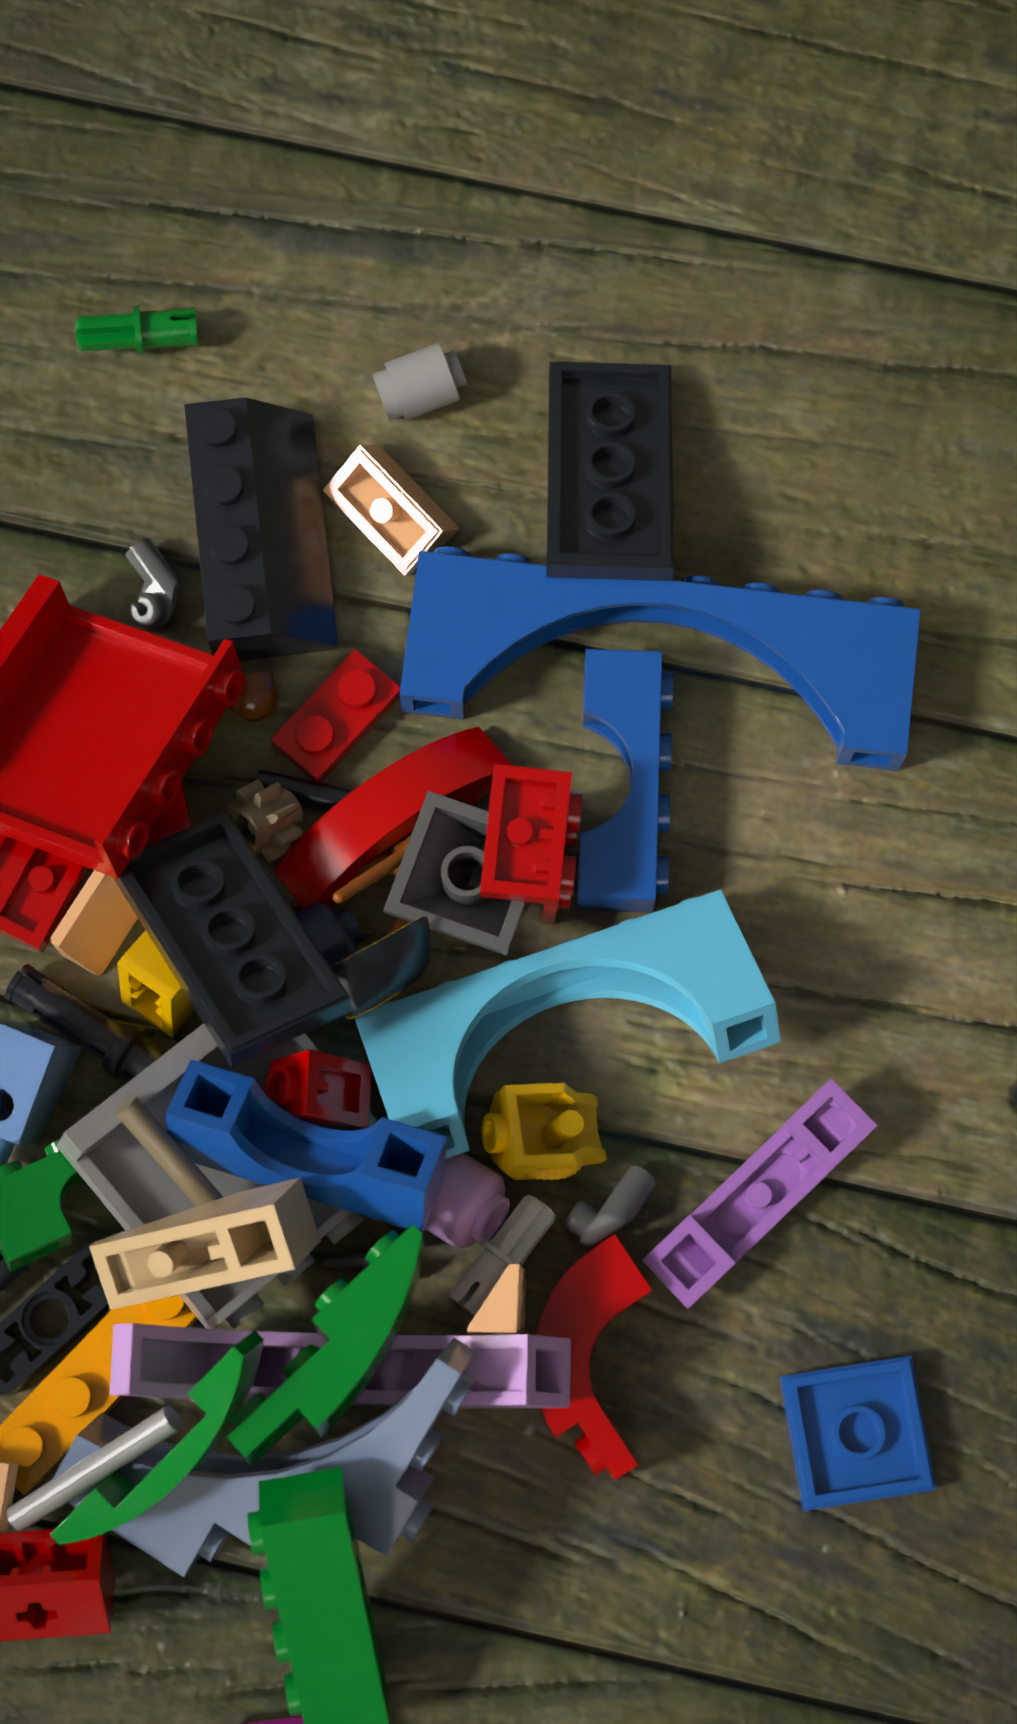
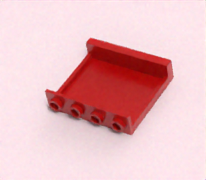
(99, 726)

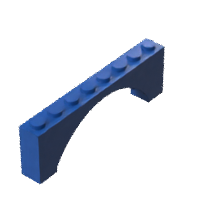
(838, 654)

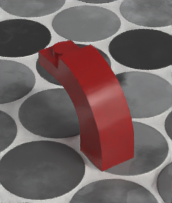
(579, 1308)

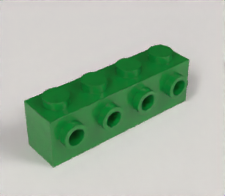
(320, 1599)

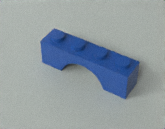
(624, 706)
(237, 1129)

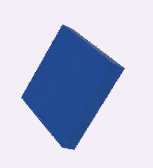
(857, 1433)

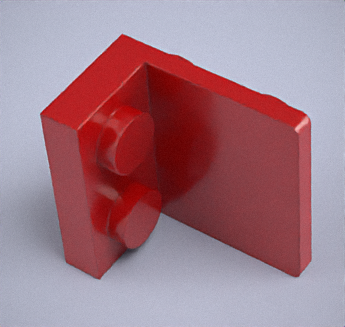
(526, 837)

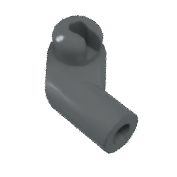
(160, 586)
(617, 1211)

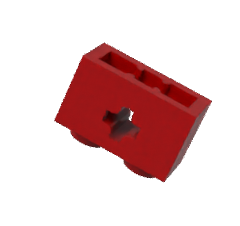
(54, 1587)

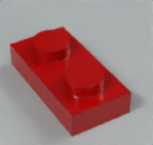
(336, 717)

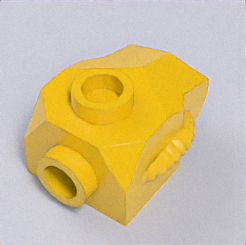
(542, 1131)

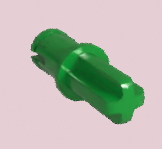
(137, 330)

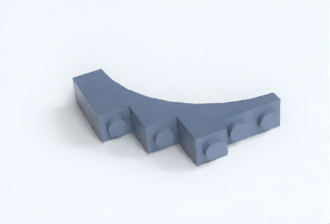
(379, 1464)

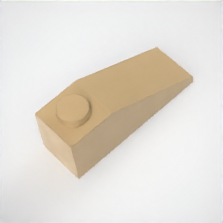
(208, 1245)

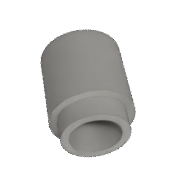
(419, 382)

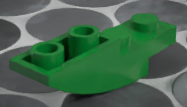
(359, 1328)

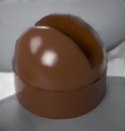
(258, 697)

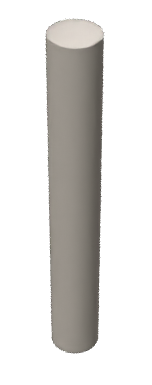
(94, 1468)

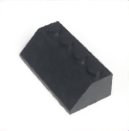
(260, 528)

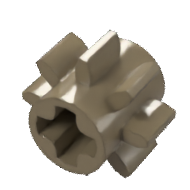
(267, 818)

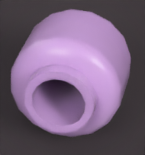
(469, 1203)

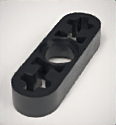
(23, 1365)

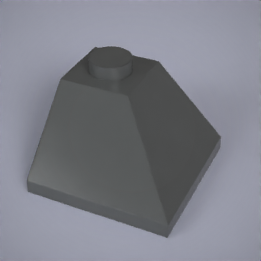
(444, 875)

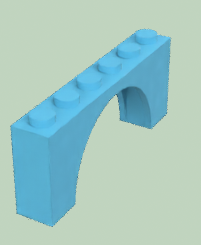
(675, 959)

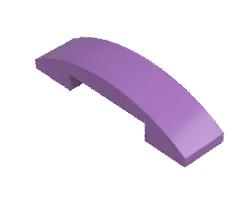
(759, 1193)

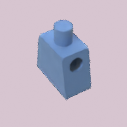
(34, 1074)

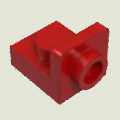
(322, 1089)

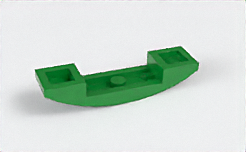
(220, 1397)

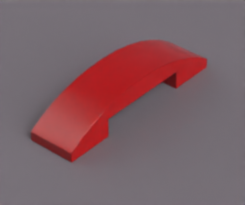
(385, 812)

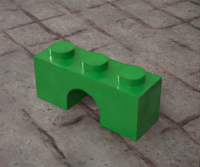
(31, 1207)

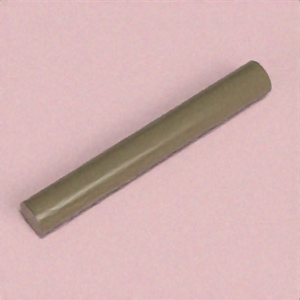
(166, 1152)

